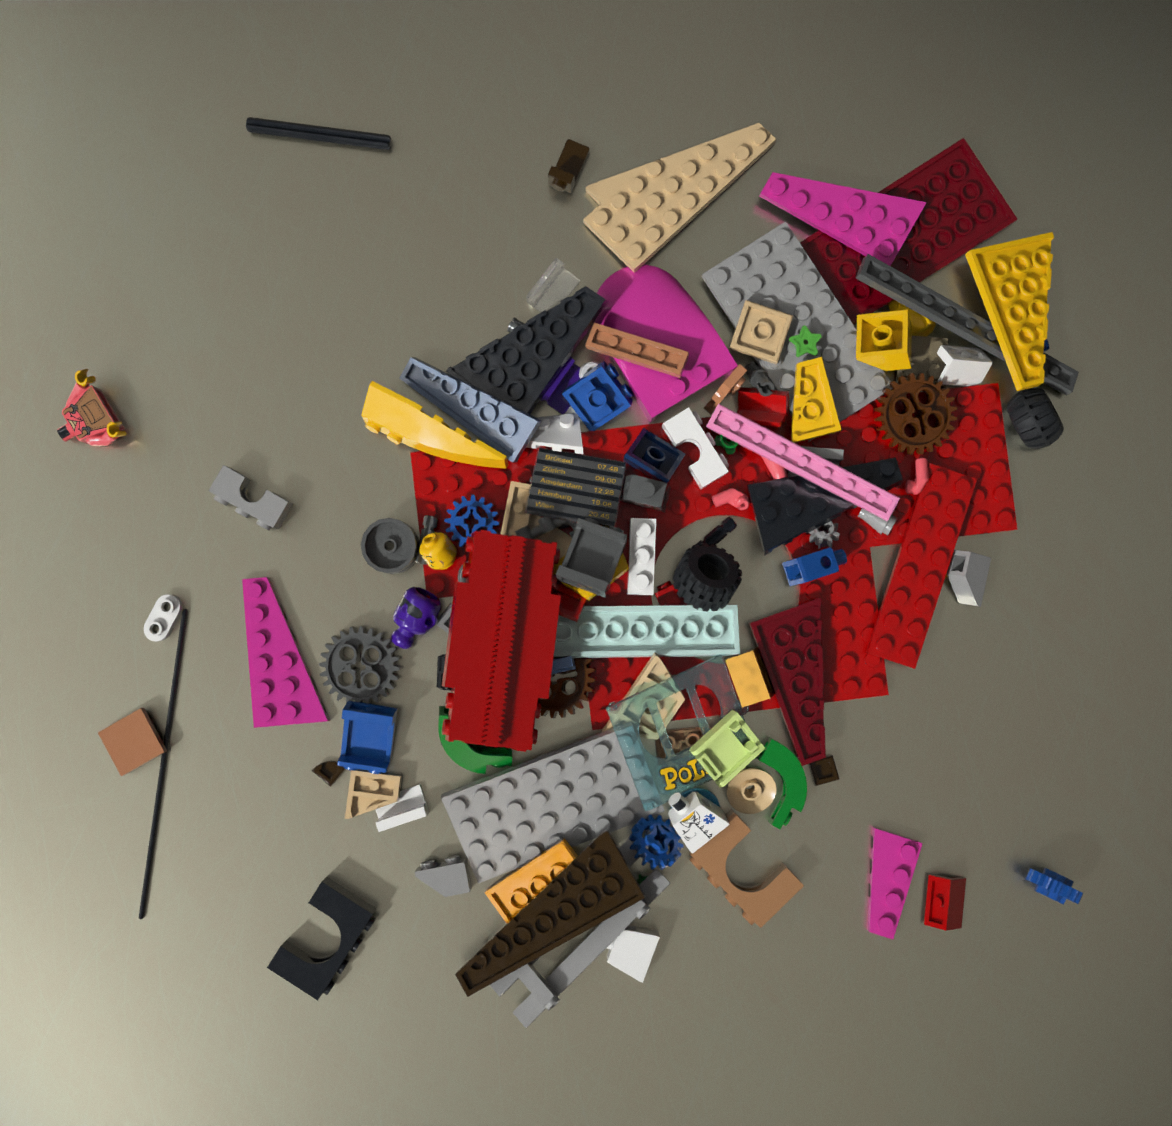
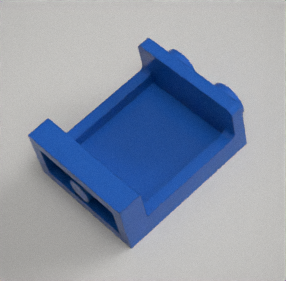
(367, 737)

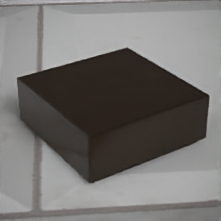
(824, 770)

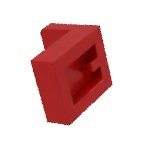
(668, 595)

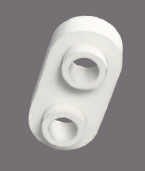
(162, 618)

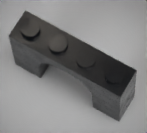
(313, 973)

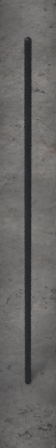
(162, 764)

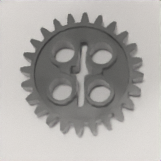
(382, 668)

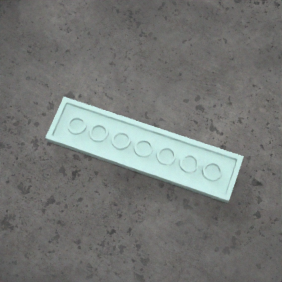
(648, 629)

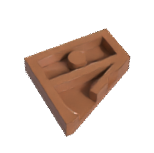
(731, 384)

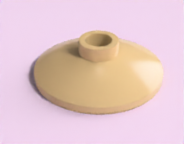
(754, 799)

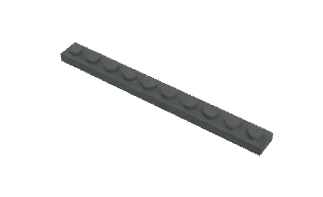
(952, 316)

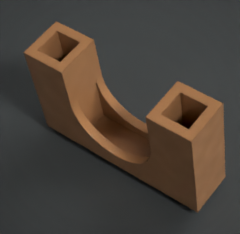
(758, 902)

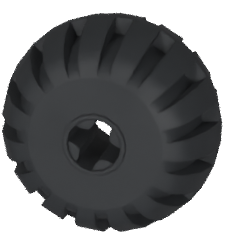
(1035, 418)

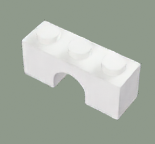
(687, 428)
(641, 556)

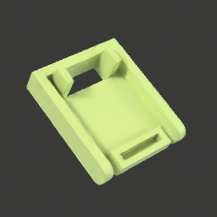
(722, 752)

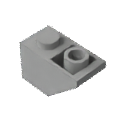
(968, 576)
(446, 877)

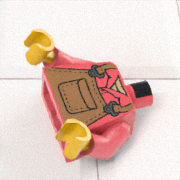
(89, 414)

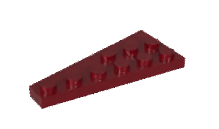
(794, 664)

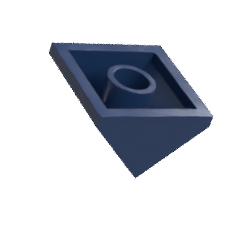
(653, 456)

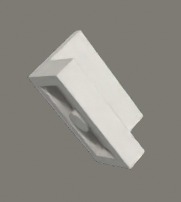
(963, 365)
(408, 808)

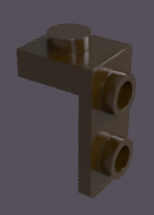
(568, 167)

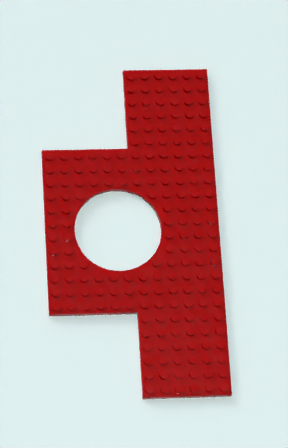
(847, 597)

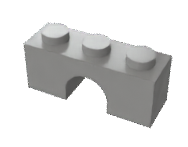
(231, 488)

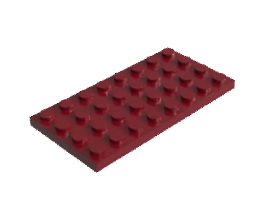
(958, 216)

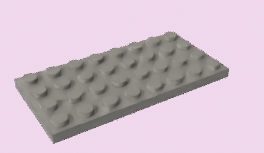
(783, 277)
(542, 801)

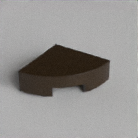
(328, 771)

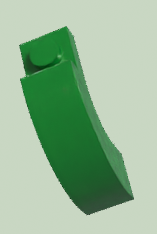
(473, 756)
(792, 778)

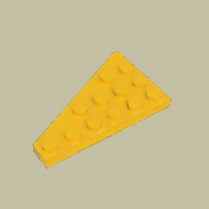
(1014, 290)

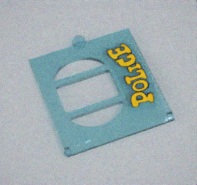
(676, 773)

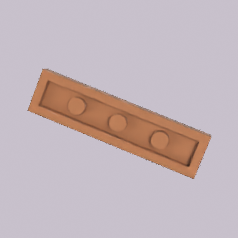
(637, 350)

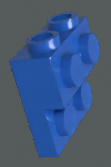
(599, 396)

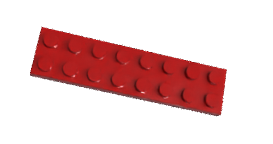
(921, 566)

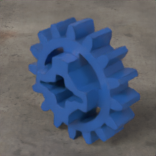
(472, 509)
(655, 844)
(1054, 886)

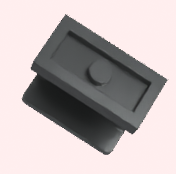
(592, 557)

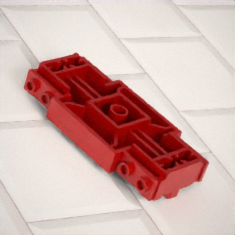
(501, 641)

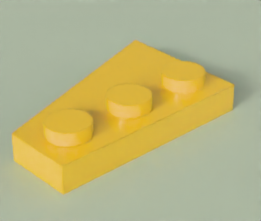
(813, 402)

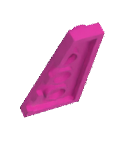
(891, 874)

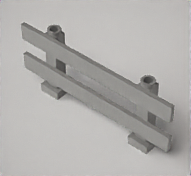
(546, 991)

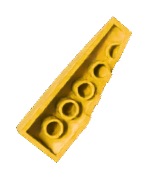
(407, 424)

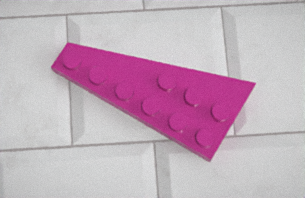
(856, 217)
(277, 671)

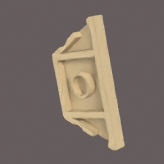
(653, 673)

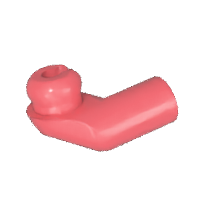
(921, 478)
(732, 497)

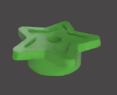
(798, 341)

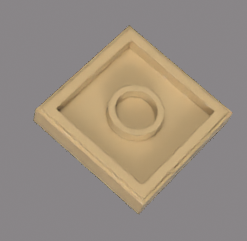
(761, 332)

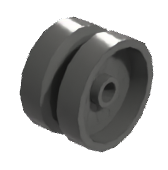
(377, 553)

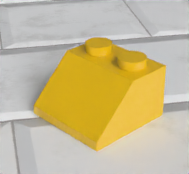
(885, 340)

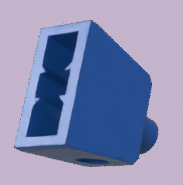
(814, 565)

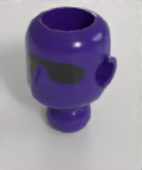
(414, 616)

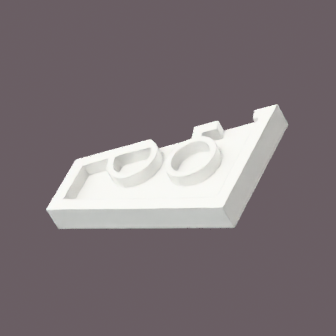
(559, 433)

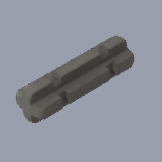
(429, 523)

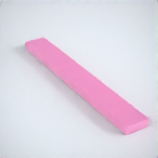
(803, 462)

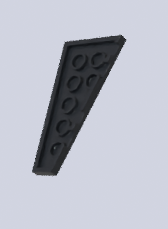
(797, 506)

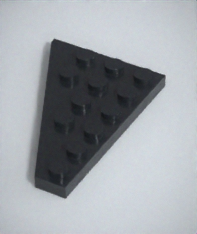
(532, 355)

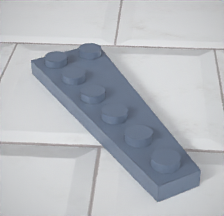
(484, 415)

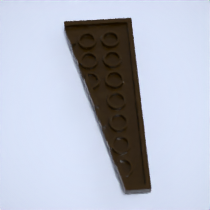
(577, 899)

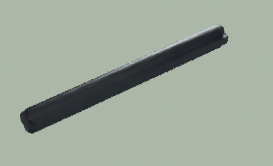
(318, 133)

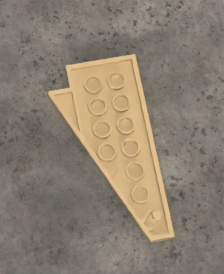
(656, 200)

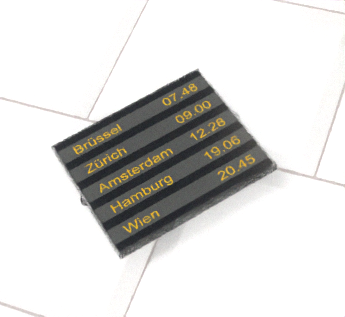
(575, 487)

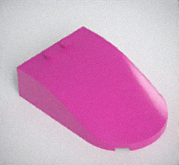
(661, 310)

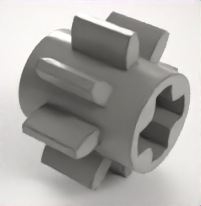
(824, 535)

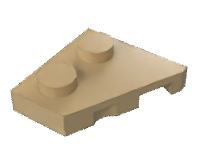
(371, 792)

